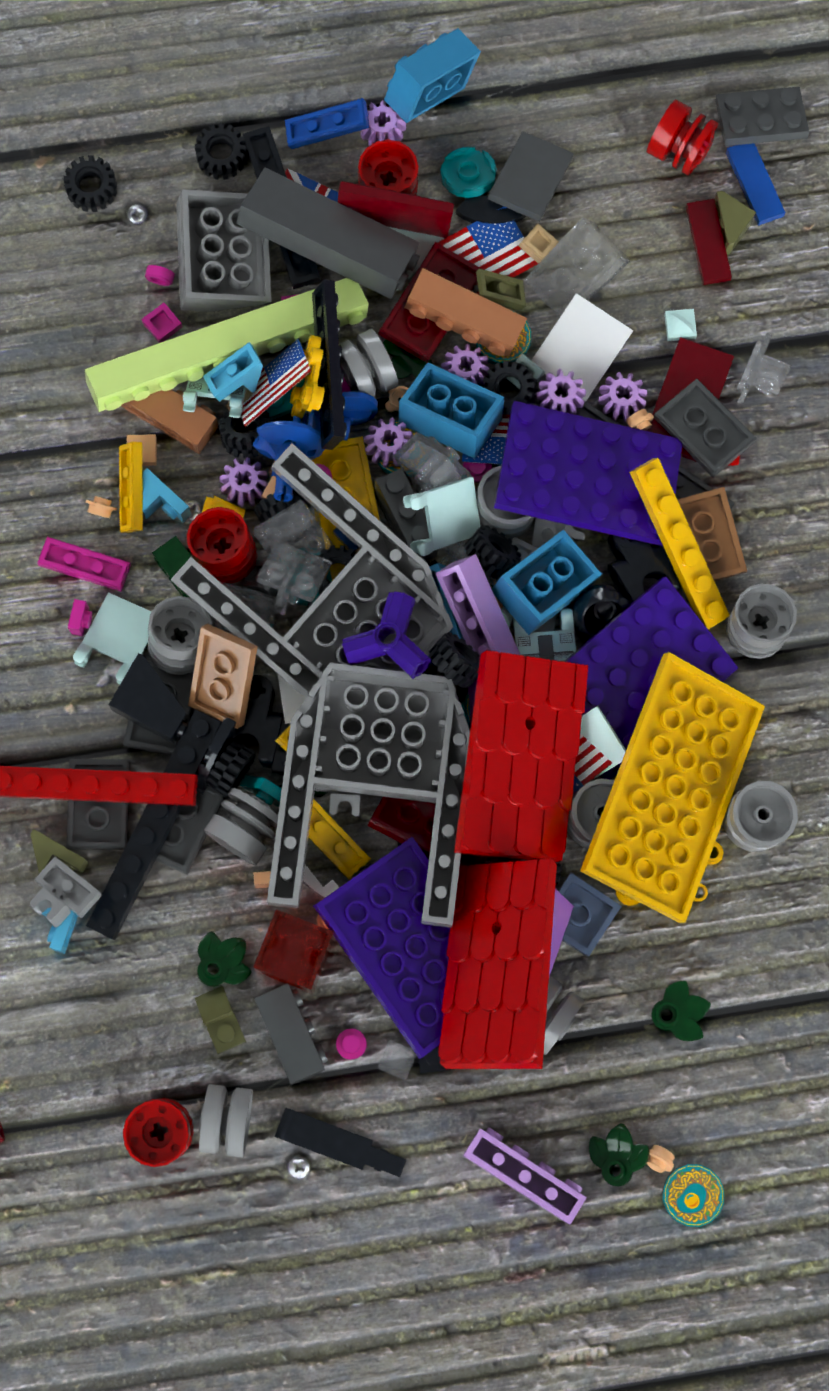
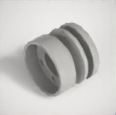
(767, 607)
(175, 634)
(243, 826)

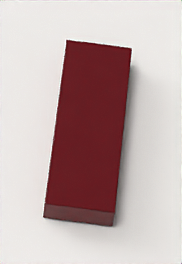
(708, 241)

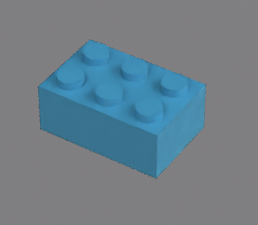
(431, 75)
(451, 410)
(545, 582)

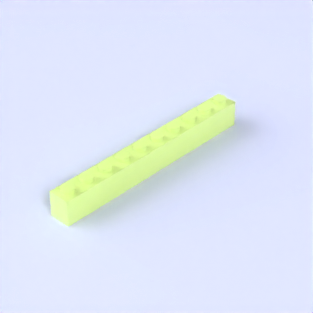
(200, 351)

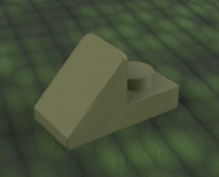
(501, 289)
(46, 849)
(220, 1020)

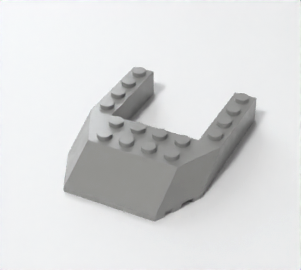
(347, 605)
(378, 738)

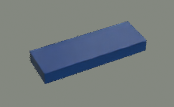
(327, 123)
(755, 183)

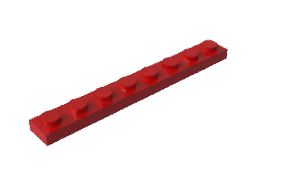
(98, 785)

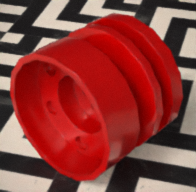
(682, 137)
(390, 164)
(222, 544)
(152, 1149)

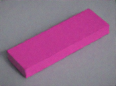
(84, 564)

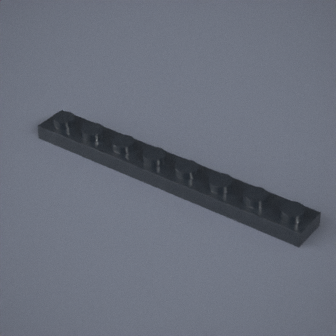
(150, 833)

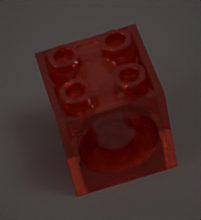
(294, 952)

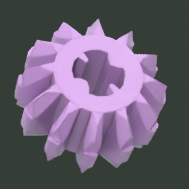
(384, 115)
(469, 359)
(564, 384)
(622, 387)
(386, 432)
(243, 472)

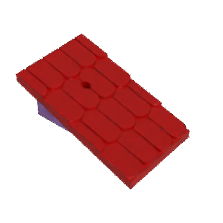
(521, 756)
(501, 964)

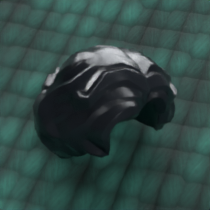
(597, 608)

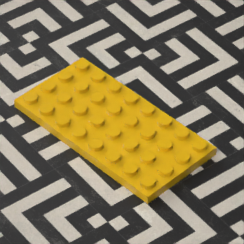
(673, 788)

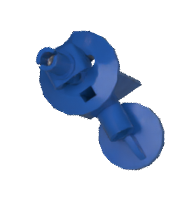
(306, 435)

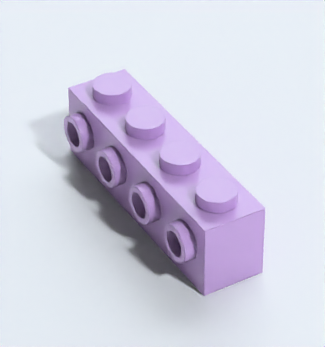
(475, 606)
(524, 1176)

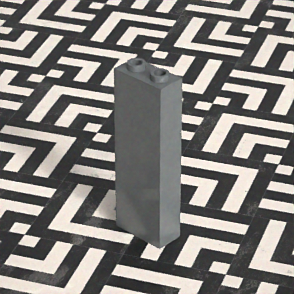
(328, 233)

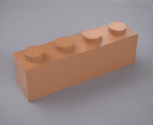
(465, 313)
(166, 413)

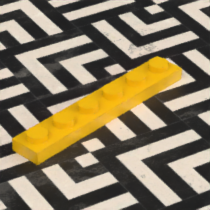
(679, 542)

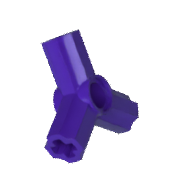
(402, 650)

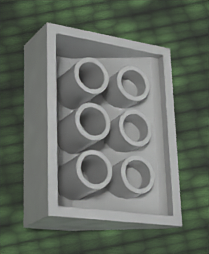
(218, 259)

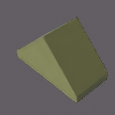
(734, 219)

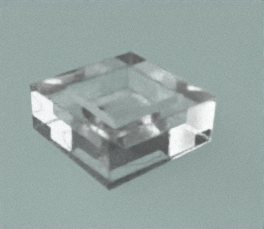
(397, 1060)

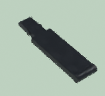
(336, 1143)

